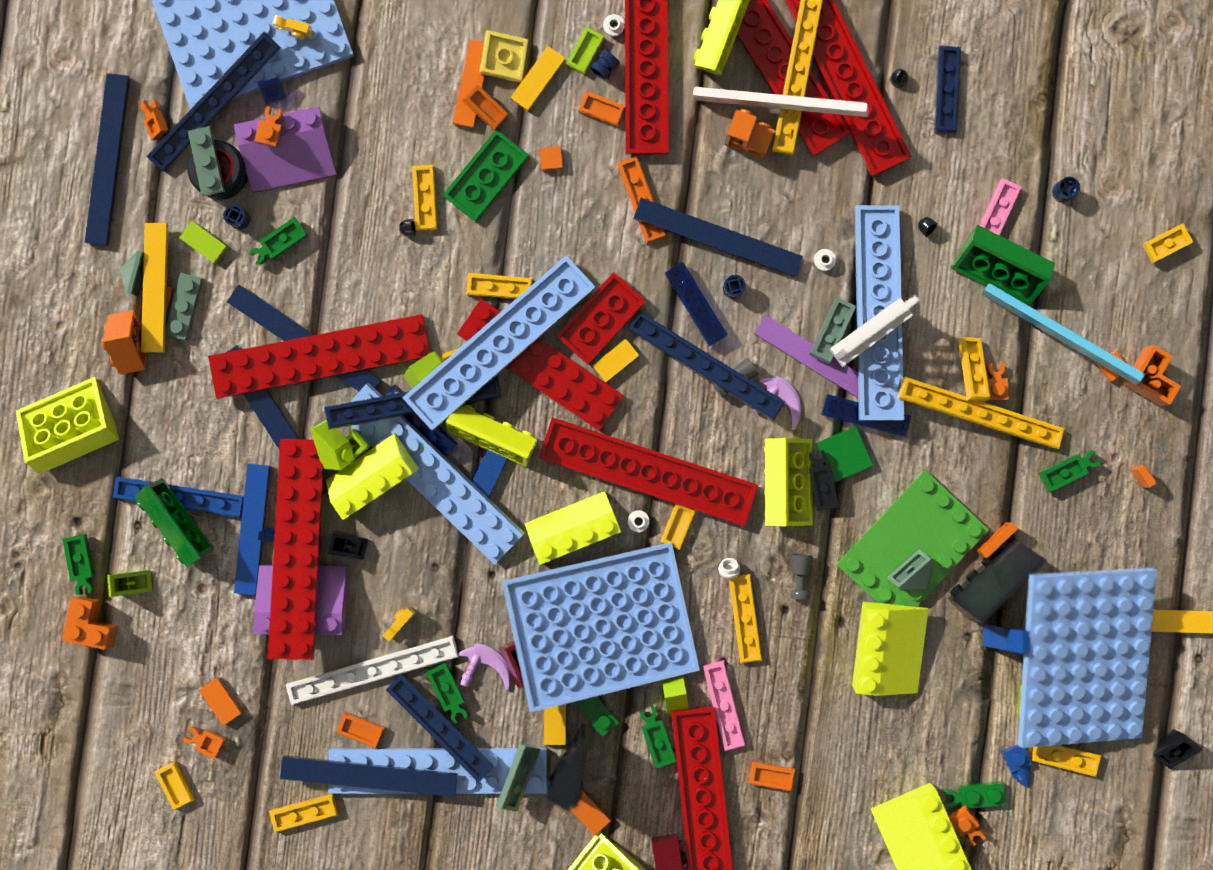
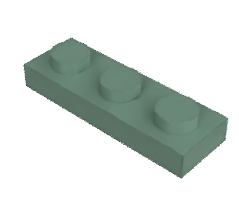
(206, 161)
(184, 306)
(832, 329)
(518, 777)

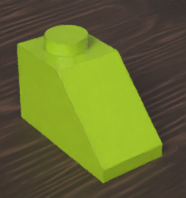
(332, 447)

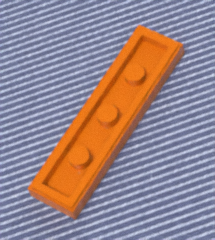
(463, 114)
(638, 188)

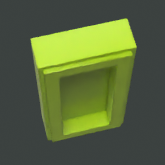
(585, 51)
(203, 242)

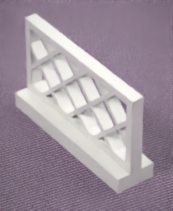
(873, 330)

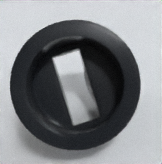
(895, 75)
(927, 226)
(408, 227)

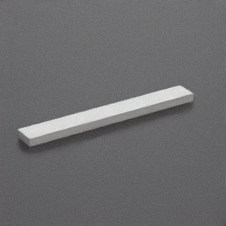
(781, 101)
(372, 670)

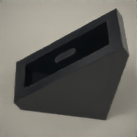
(346, 545)
(1176, 749)

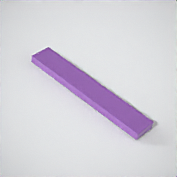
(799, 349)

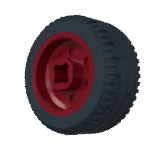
(231, 167)

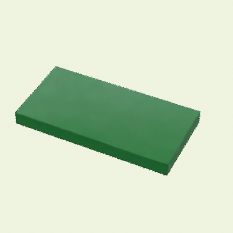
(486, 176)

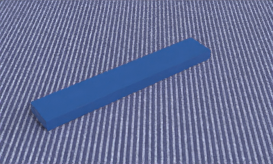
(191, 498)
(252, 522)

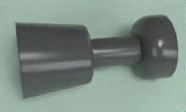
(745, 368)
(800, 566)

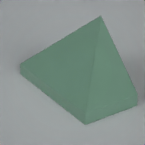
(133, 273)
(913, 572)

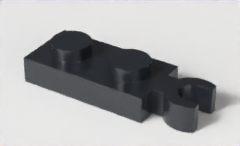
(823, 483)

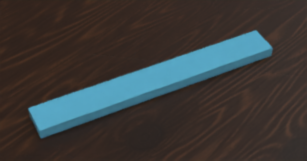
(1063, 334)

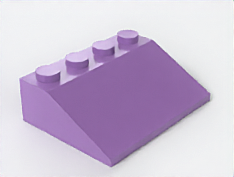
(301, 155)
(331, 600)

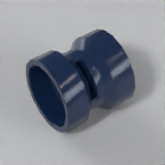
(605, 65)
(1070, 187)
(238, 221)
(733, 290)

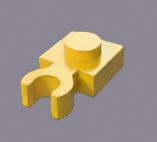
(297, 29)
(402, 618)

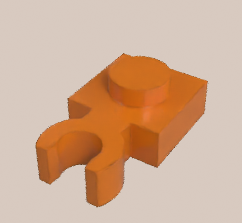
(269, 131)
(997, 385)
(207, 743)
(966, 823)

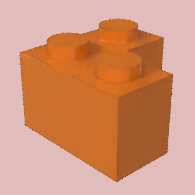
(748, 135)
(123, 342)
(1154, 385)
(83, 627)

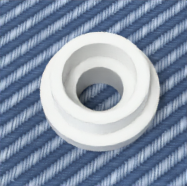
(610, 30)
(818, 260)
(643, 526)
(729, 568)

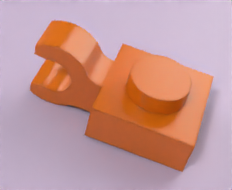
(154, 121)

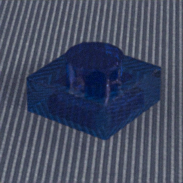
(272, 90)
(267, 535)

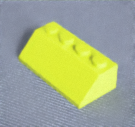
(720, 35)
(491, 435)
(370, 476)
(788, 482)
(572, 528)

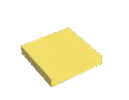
(503, 56)

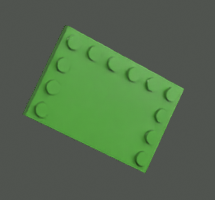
(920, 519)

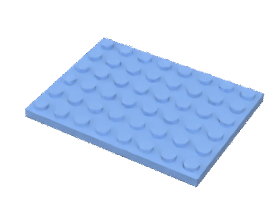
(213, 34)
(600, 626)
(1086, 656)

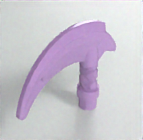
(786, 392)
(487, 655)

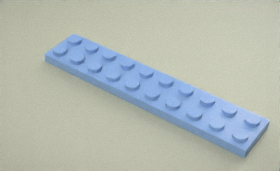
(876, 289)
(499, 343)
(446, 485)
(440, 760)

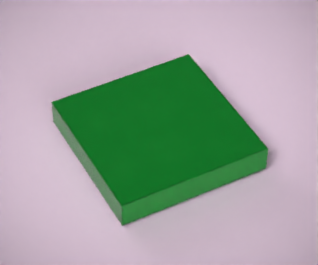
(845, 453)

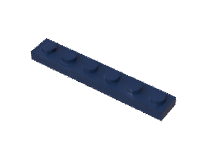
(440, 728)

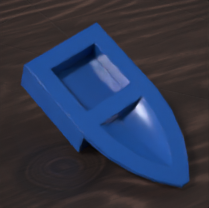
(1018, 764)

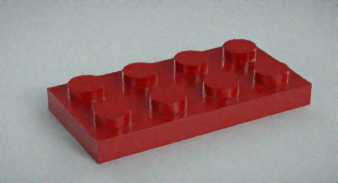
(600, 318)

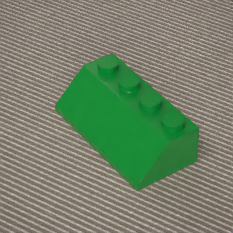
(1003, 265)
(173, 522)

